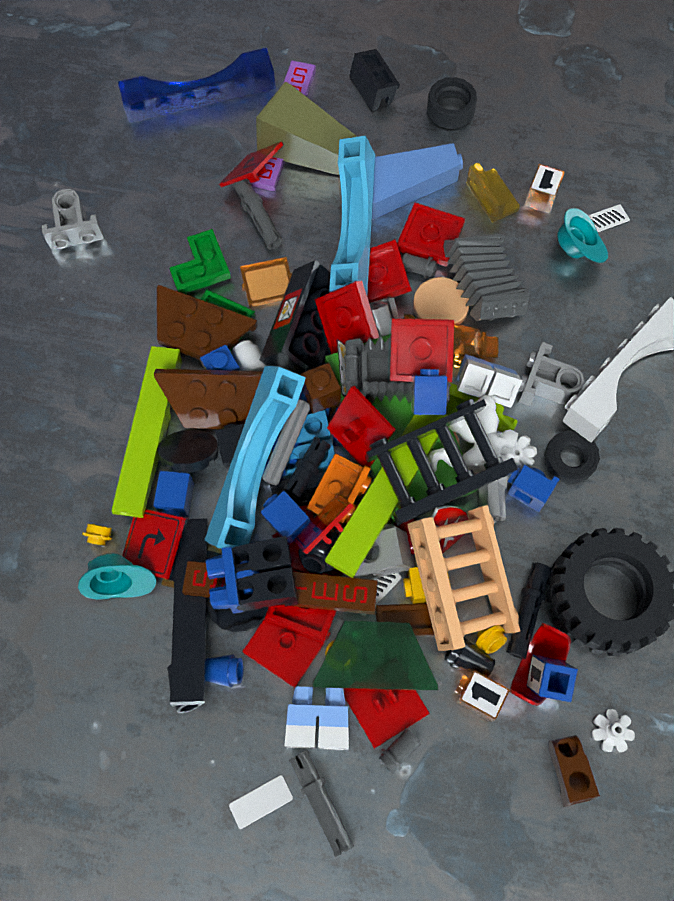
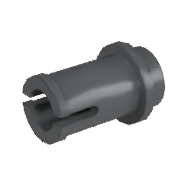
(420, 265)
(399, 751)

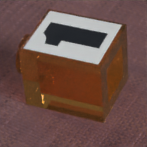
(544, 188)
(481, 695)

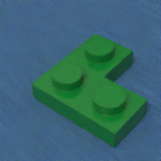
(206, 268)

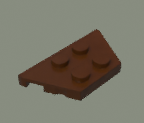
(197, 325)
(209, 396)

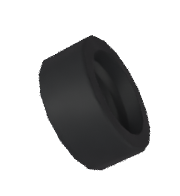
(451, 87)

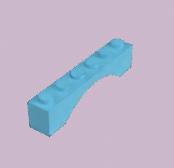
(356, 174)
(270, 408)

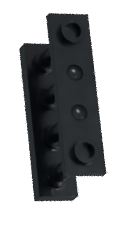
(436, 492)

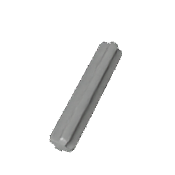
(286, 443)

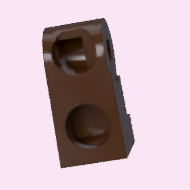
(572, 771)

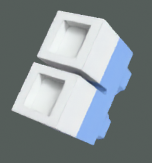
(484, 377)
(303, 720)

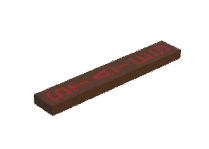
(312, 589)

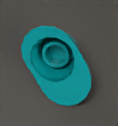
(580, 237)
(115, 577)

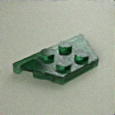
(375, 658)

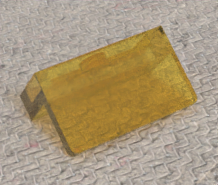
(491, 192)

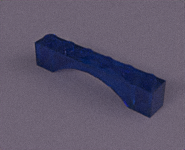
(152, 98)

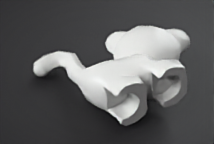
(473, 457)

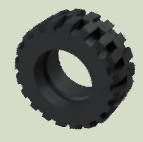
(643, 568)

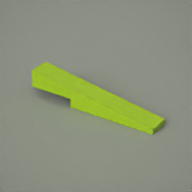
(147, 431)
(378, 505)

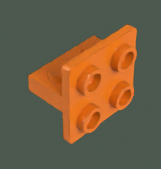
(340, 479)

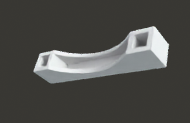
(597, 404)

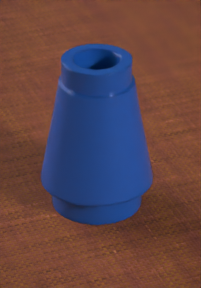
(224, 670)

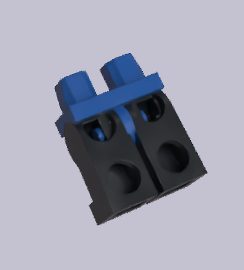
(254, 576)

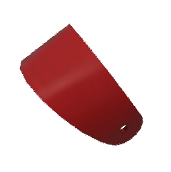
(547, 643)

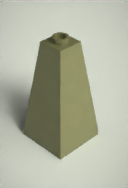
(306, 131)

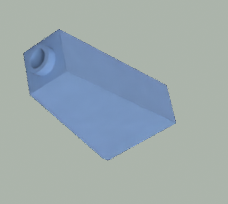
(412, 175)

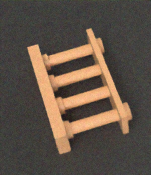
(436, 586)

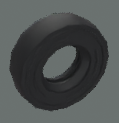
(566, 473)

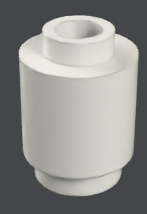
(248, 356)

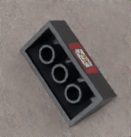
(297, 334)

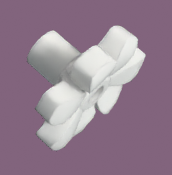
(522, 452)
(612, 731)

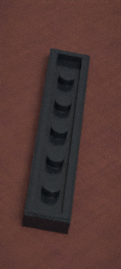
(189, 621)

